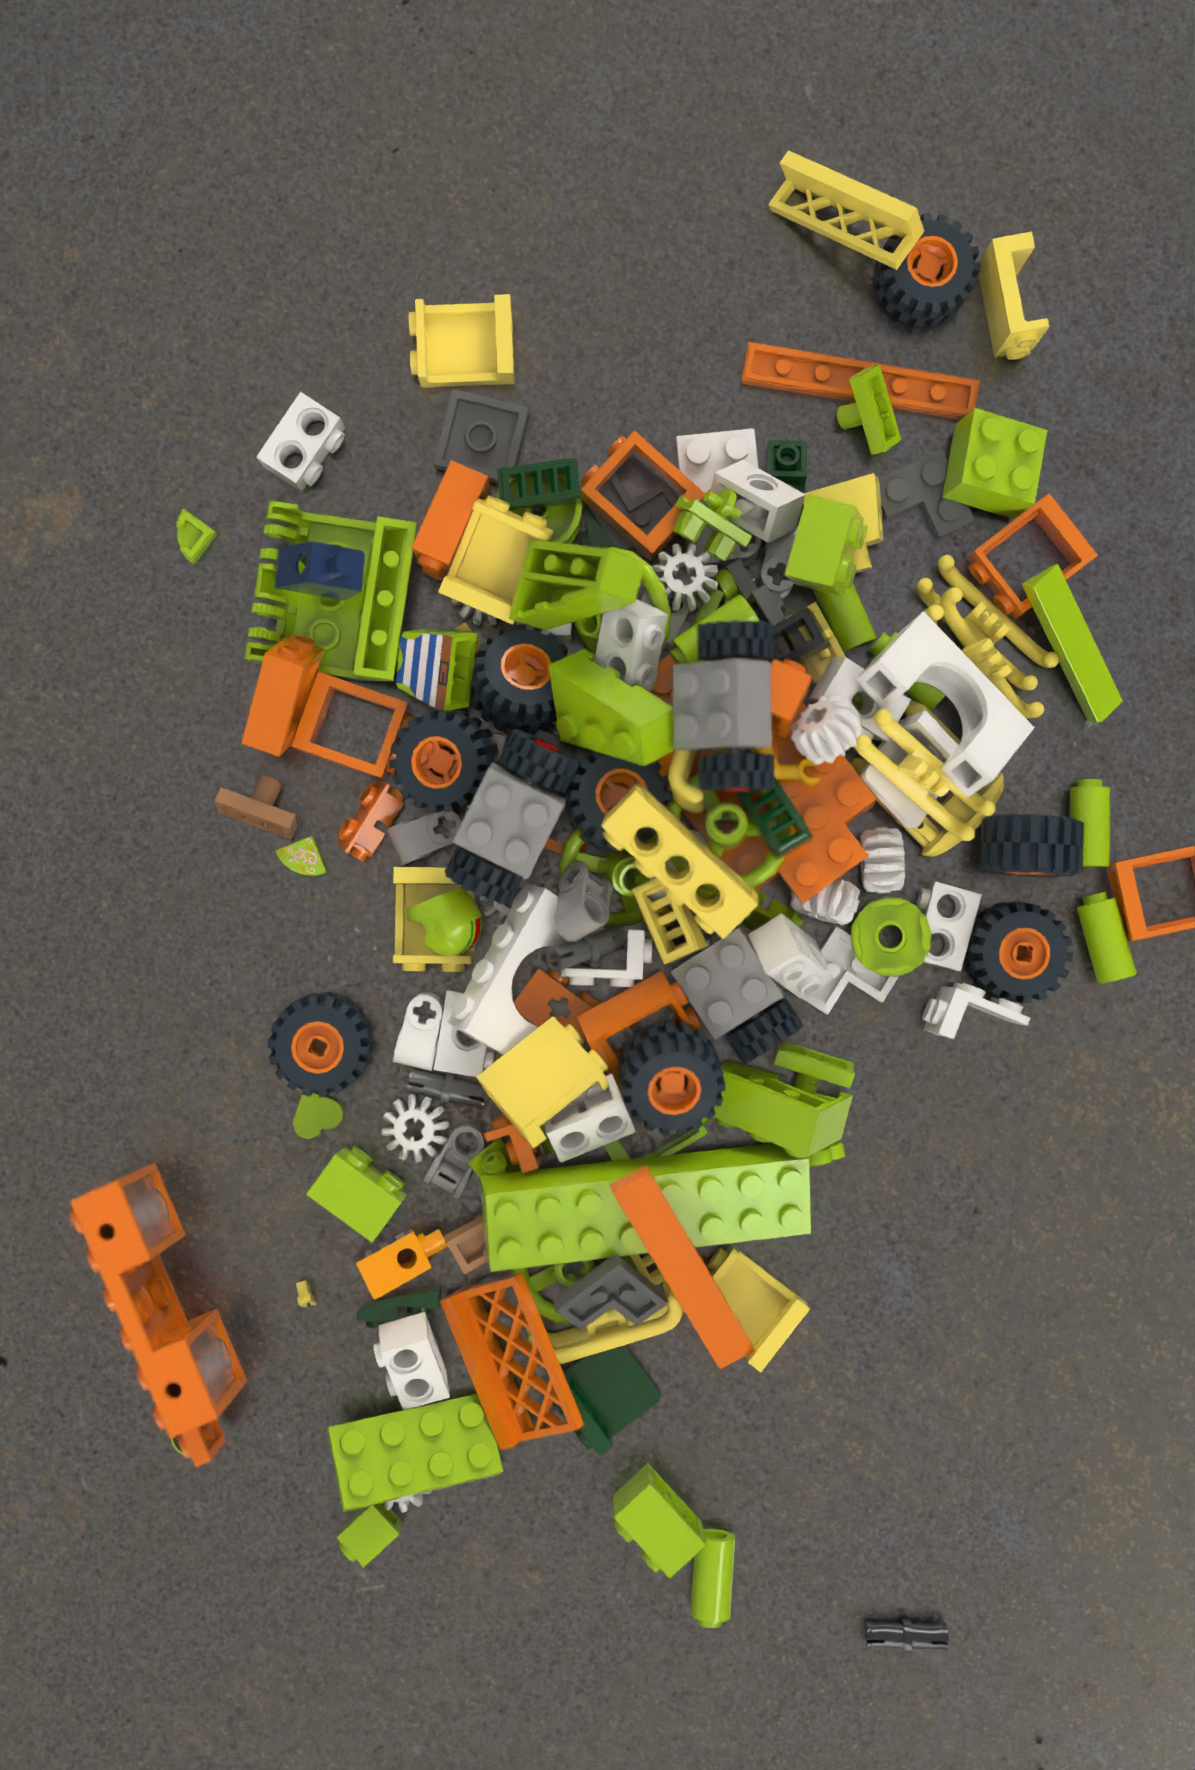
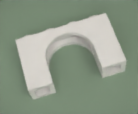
(989, 720)
(487, 1004)

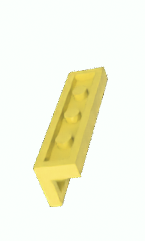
(848, 196)

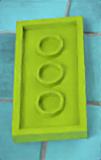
(413, 1452)

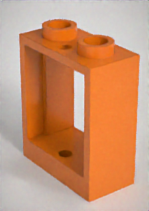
(596, 477)
(448, 518)
(1057, 528)
(282, 694)
(315, 714)
(1124, 888)
(630, 1008)

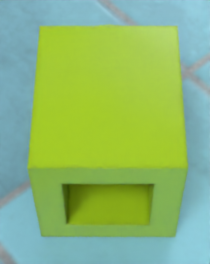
(368, 1533)

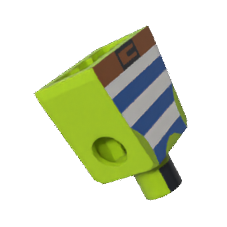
(437, 666)

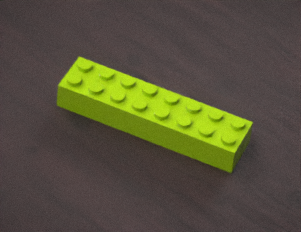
(575, 1216)

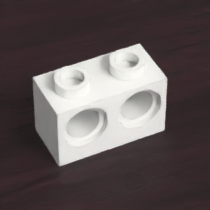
(291, 438)
(632, 643)
(955, 929)
(790, 956)
(589, 1121)
(412, 1361)

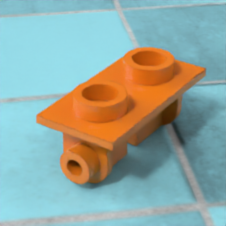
(360, 830)

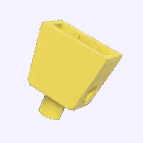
(865, 495)

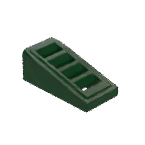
(540, 469)
(789, 844)

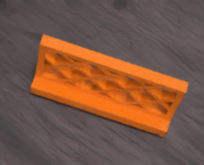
(492, 1368)

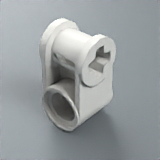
(418, 1037)

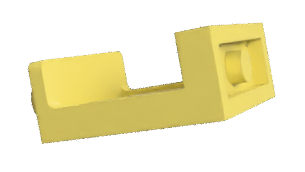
(1001, 297)
(463, 343)
(492, 557)
(414, 887)
(542, 1077)
(759, 1301)

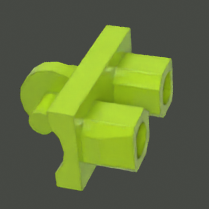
(696, 516)

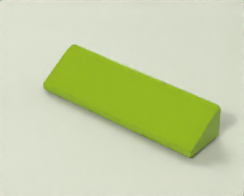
(1073, 643)

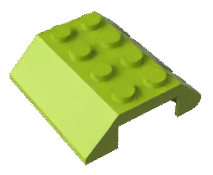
(359, 632)

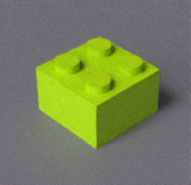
(994, 463)
(826, 545)
(358, 1192)
(657, 1521)

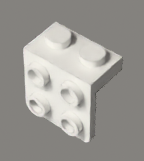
(935, 739)
(638, 952)
(946, 1011)

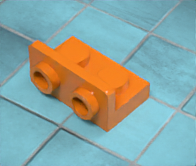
(518, 1148)

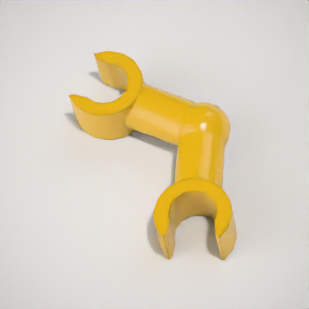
(789, 771)

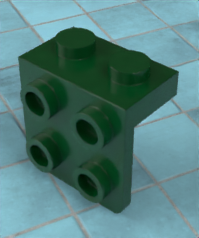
(609, 1394)

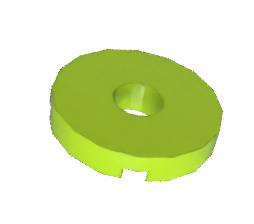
(914, 943)

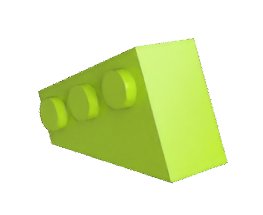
(572, 583)
(608, 714)
(780, 1112)

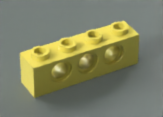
(641, 810)

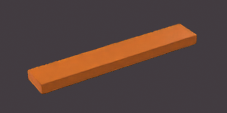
(829, 378)
(682, 1266)

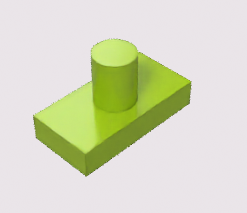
(871, 410)
(813, 1065)

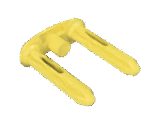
(927, 834)

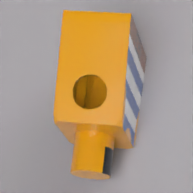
(380, 1263)

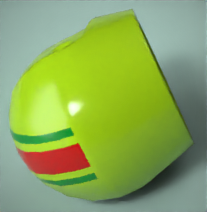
(450, 922)

